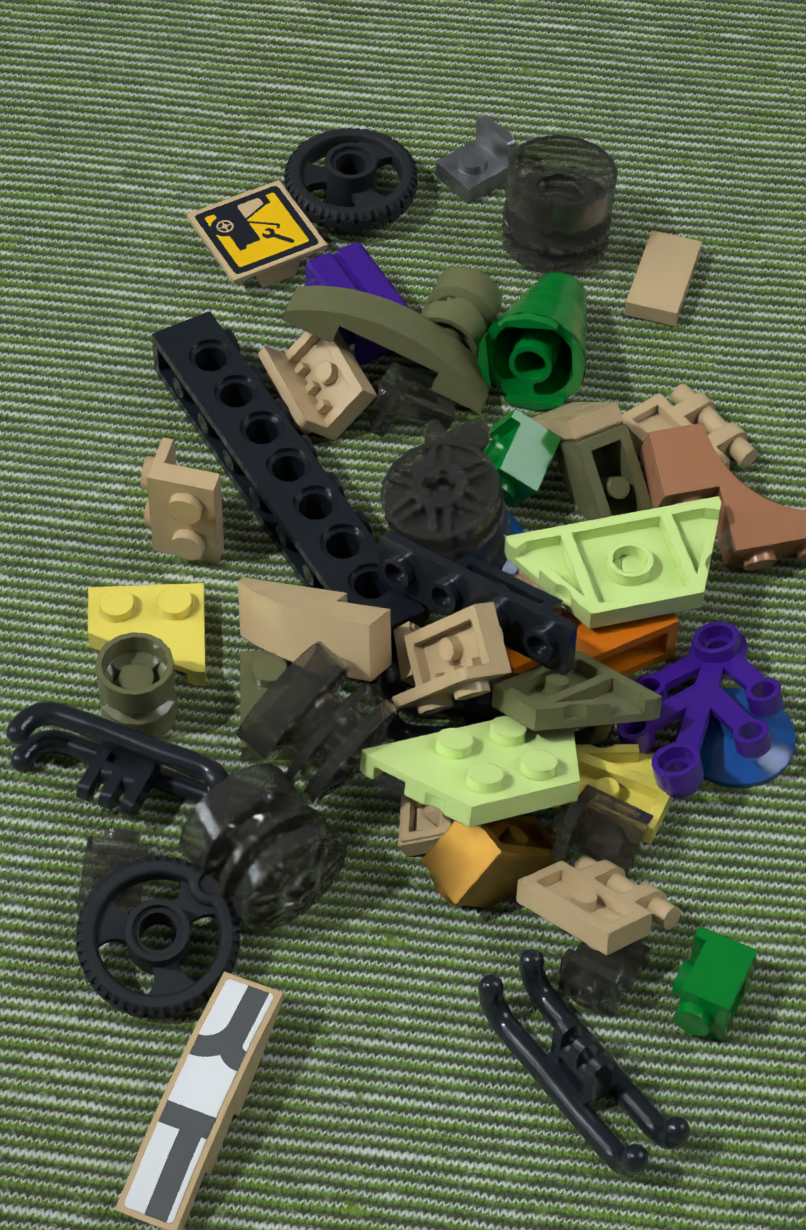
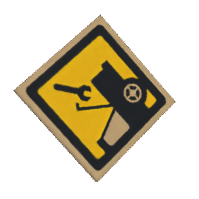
(258, 234)

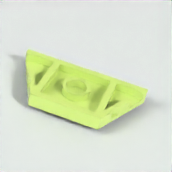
(623, 563)
(482, 769)

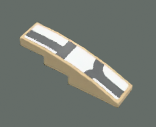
(200, 1102)

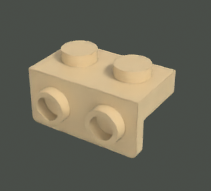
(318, 384)
(182, 507)
(454, 659)

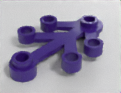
(714, 652)

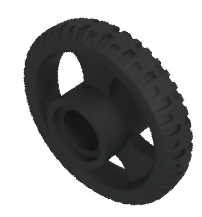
(350, 179)
(104, 923)

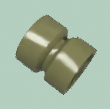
(464, 304)
(137, 683)

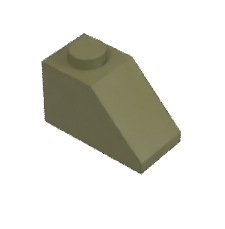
(603, 474)

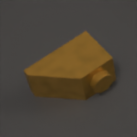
(486, 861)

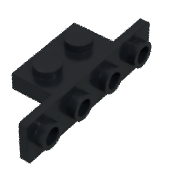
(526, 614)

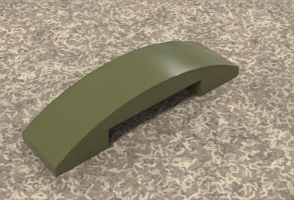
(395, 327)

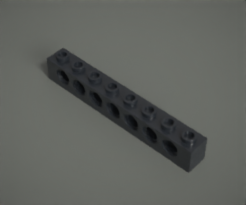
(275, 467)

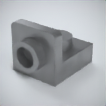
(479, 164)

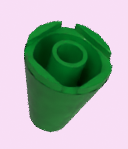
(538, 345)

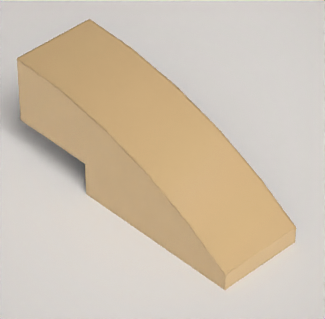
(294, 617)

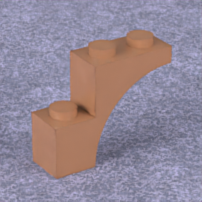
(750, 528)

